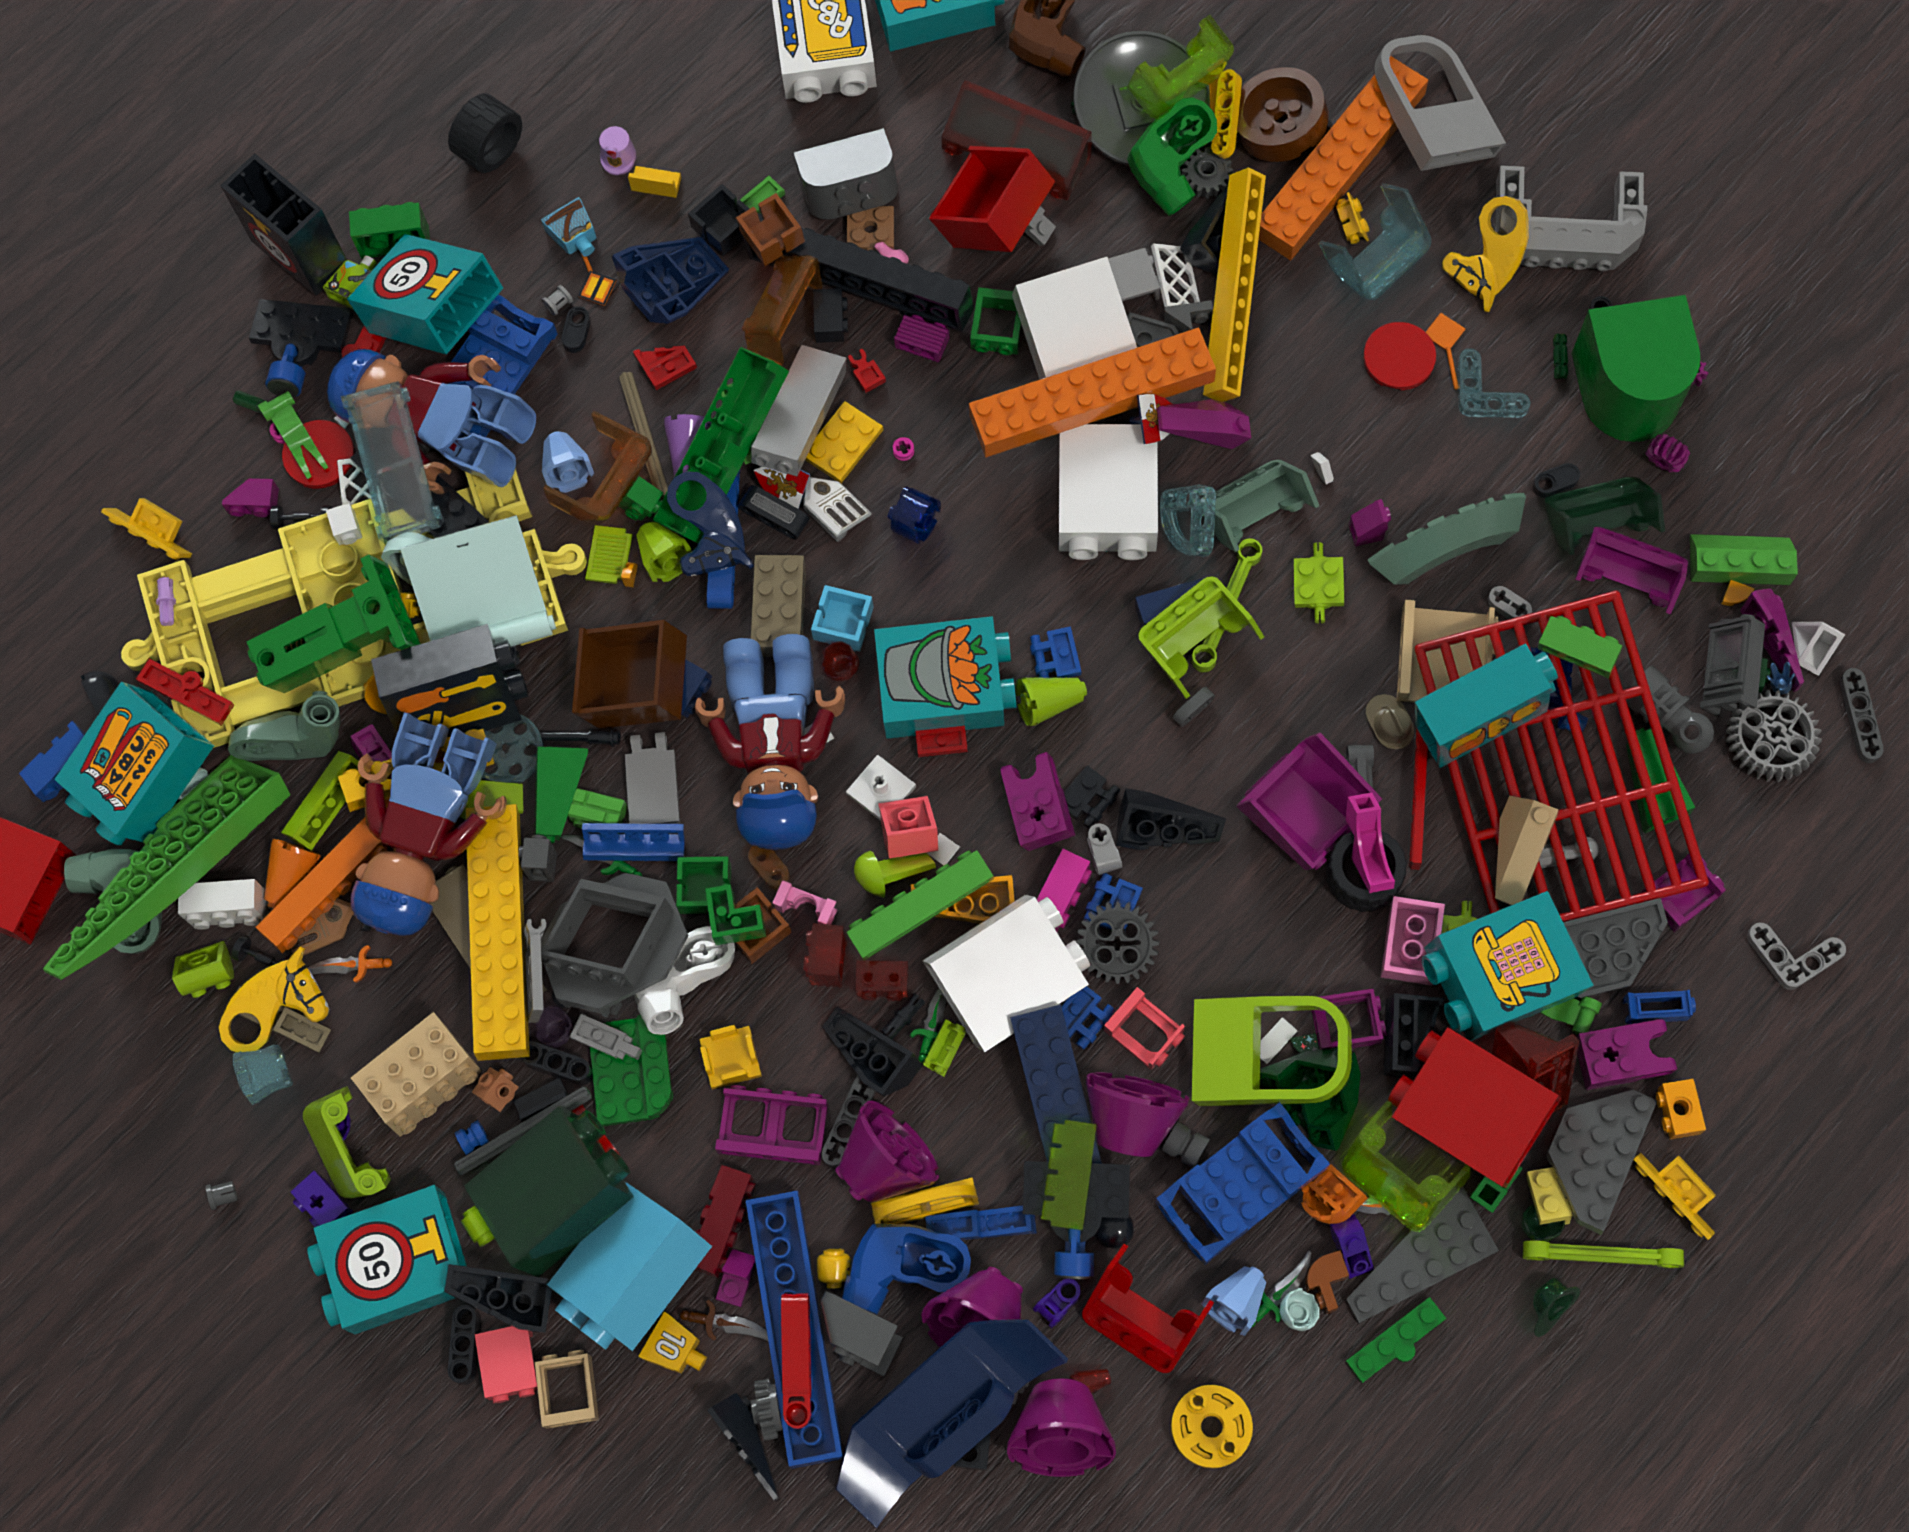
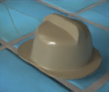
(1390, 721)

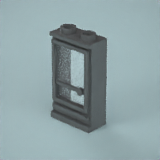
(1733, 664)

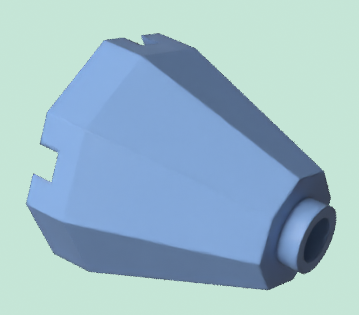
(564, 463)
(1237, 1299)

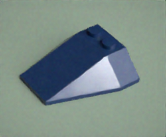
(668, 276)

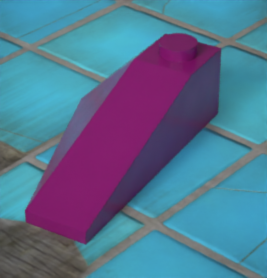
(1206, 422)
(1777, 635)

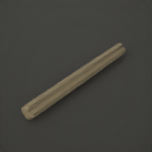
(641, 426)

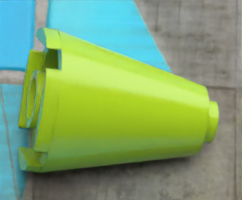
(1047, 697)

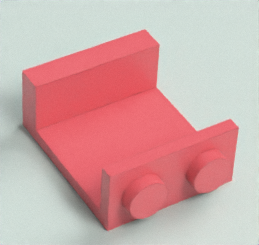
(506, 1363)

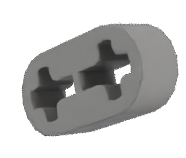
(1510, 603)

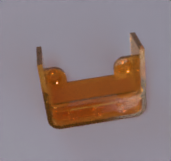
(779, 303)
(630, 452)

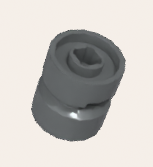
(1186, 1145)

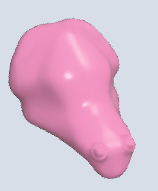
(888, 252)

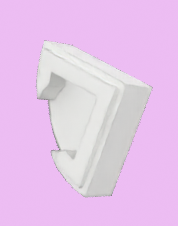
(1322, 467)

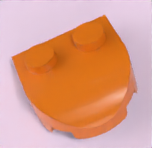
(1331, 1197)

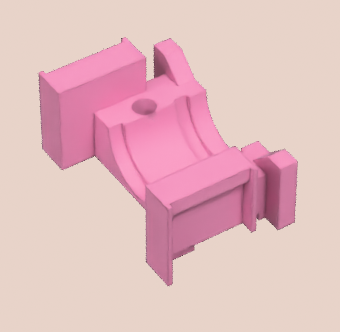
(792, 897)

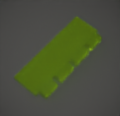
(1073, 1176)

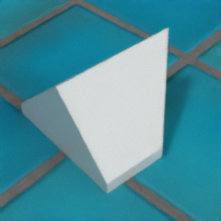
(1815, 644)

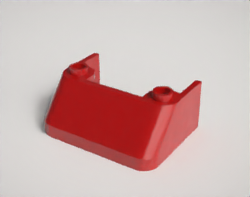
(1138, 1323)

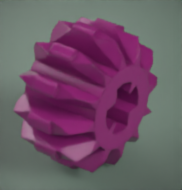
(1668, 453)

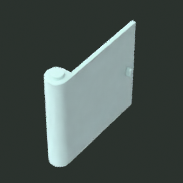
(479, 583)

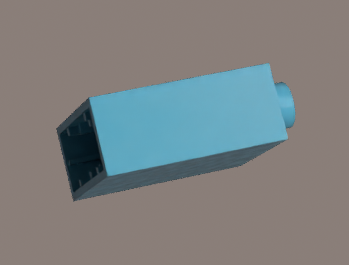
(627, 1272)

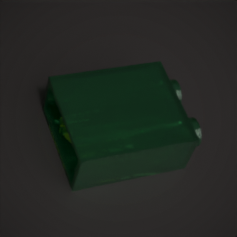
(550, 1189)

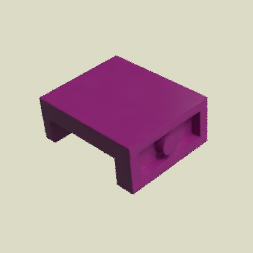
(1686, 905)

